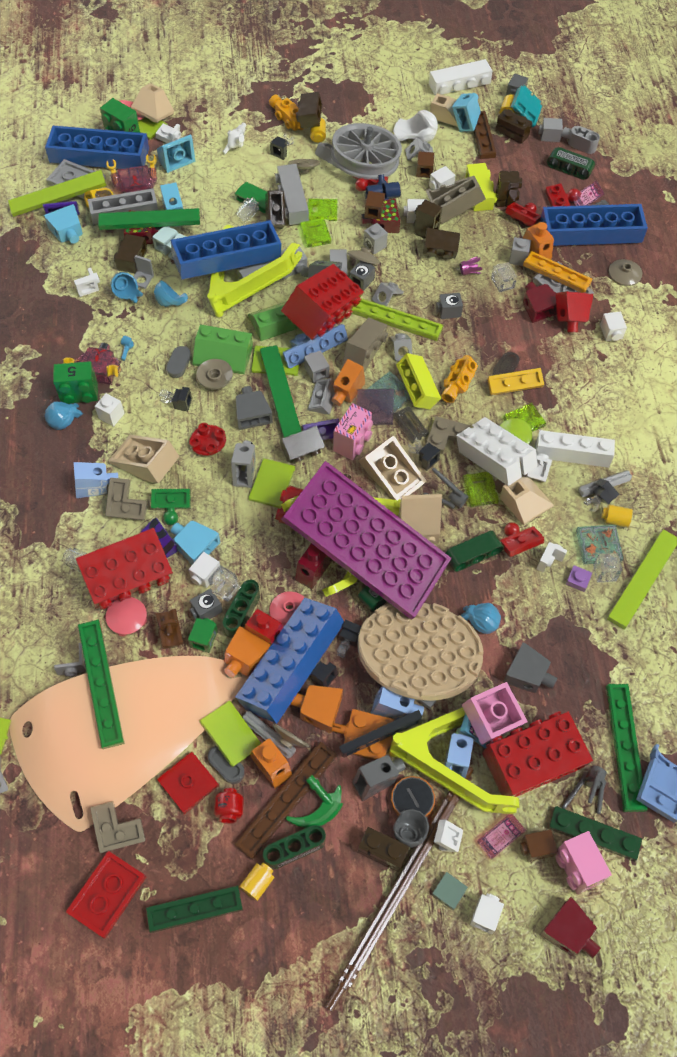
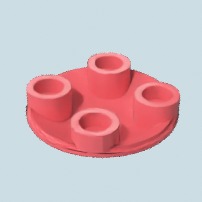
(126, 616)

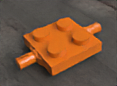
(361, 724)

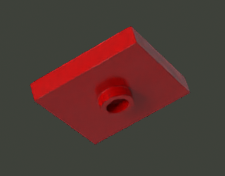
(188, 782)

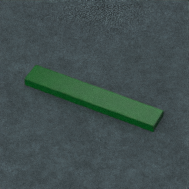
(146, 219)
(280, 391)
(101, 684)
(625, 746)

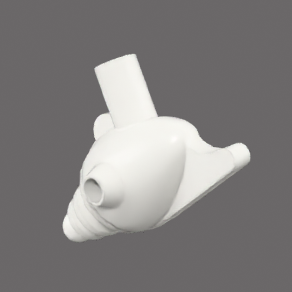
(235, 138)

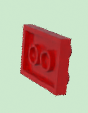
(106, 894)

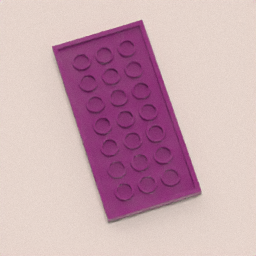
(367, 539)

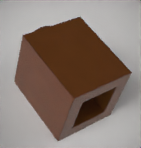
(425, 164)
(374, 205)
(538, 845)

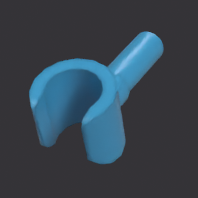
(128, 343)

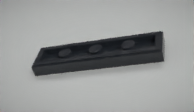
(380, 734)

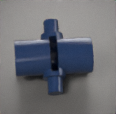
(391, 190)

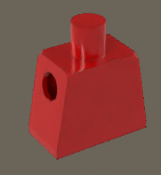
(573, 308)
(264, 626)

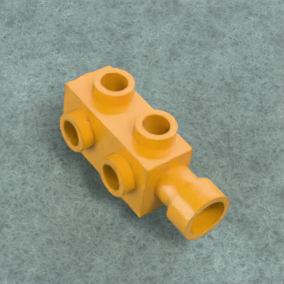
(285, 111)
(459, 378)

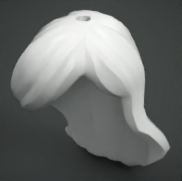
(422, 125)

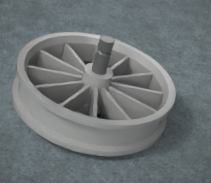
(349, 146)

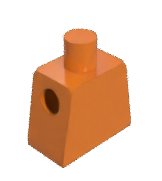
(540, 239)
(348, 382)
(244, 653)
(319, 706)
(270, 761)

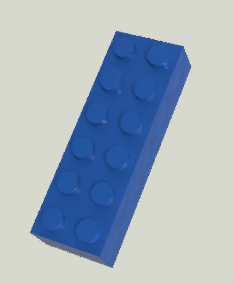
(97, 147)
(595, 224)
(226, 249)
(290, 660)

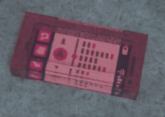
(588, 194)
(501, 836)

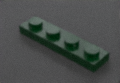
(604, 836)
(194, 909)

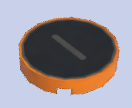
(413, 794)

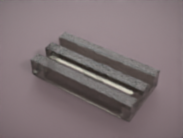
(423, 432)

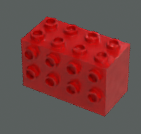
(322, 301)
(124, 568)
(536, 754)

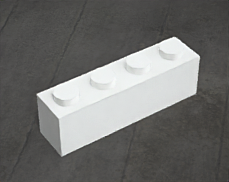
(460, 77)
(575, 448)

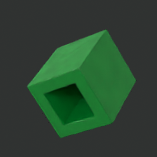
(203, 635)

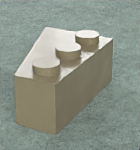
(457, 197)
(365, 343)

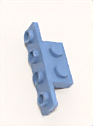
(303, 345)

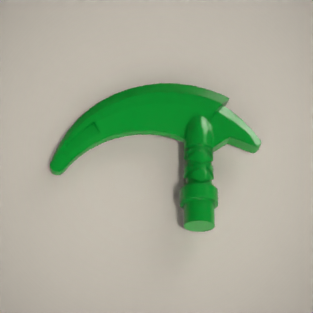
(326, 812)

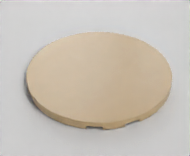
(420, 657)

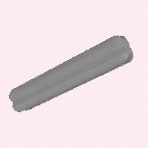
(614, 480)
(266, 732)

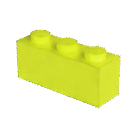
(482, 175)
(418, 381)

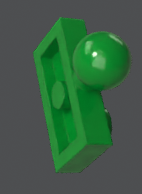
(170, 500)

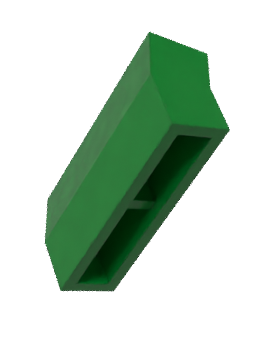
(250, 190)

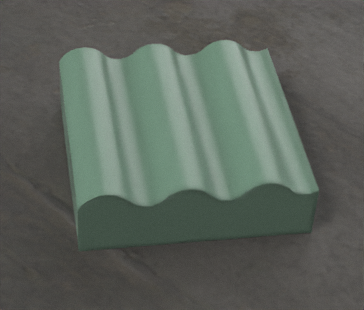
(449, 891)

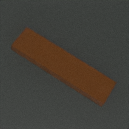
(484, 137)

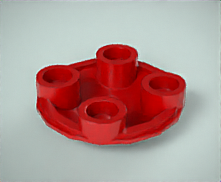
(207, 439)

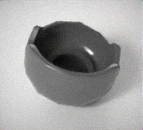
(411, 827)

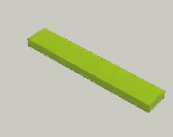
(57, 193)
(398, 319)
(643, 579)

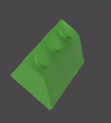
(271, 322)
(223, 344)

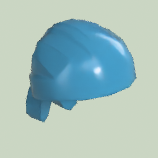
(125, 286)
(167, 296)
(60, 414)
(483, 617)

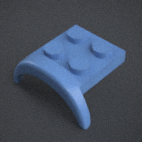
(660, 786)

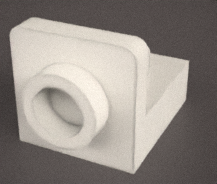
(168, 134)
(87, 284)
(541, 472)
(552, 552)
(448, 836)

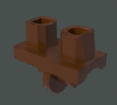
(169, 629)

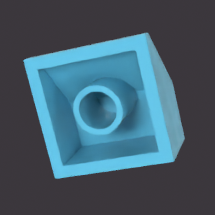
(176, 153)

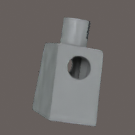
(243, 455)

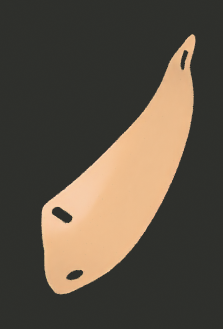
(158, 717)

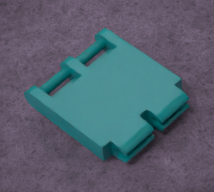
(526, 104)

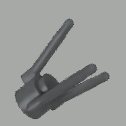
(457, 497)
(596, 780)

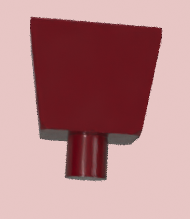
(539, 301)
(315, 563)
(571, 930)

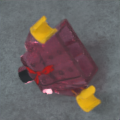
(134, 178)
(103, 363)

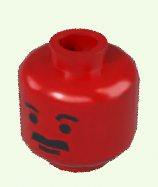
(228, 806)

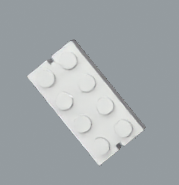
(497, 451)

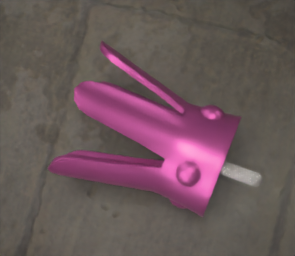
(468, 267)

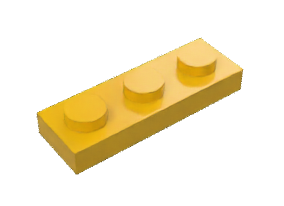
(515, 381)

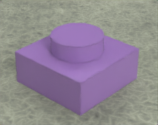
(579, 578)

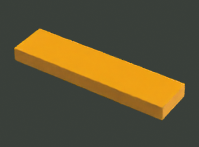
(557, 272)

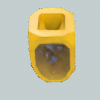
(102, 192)

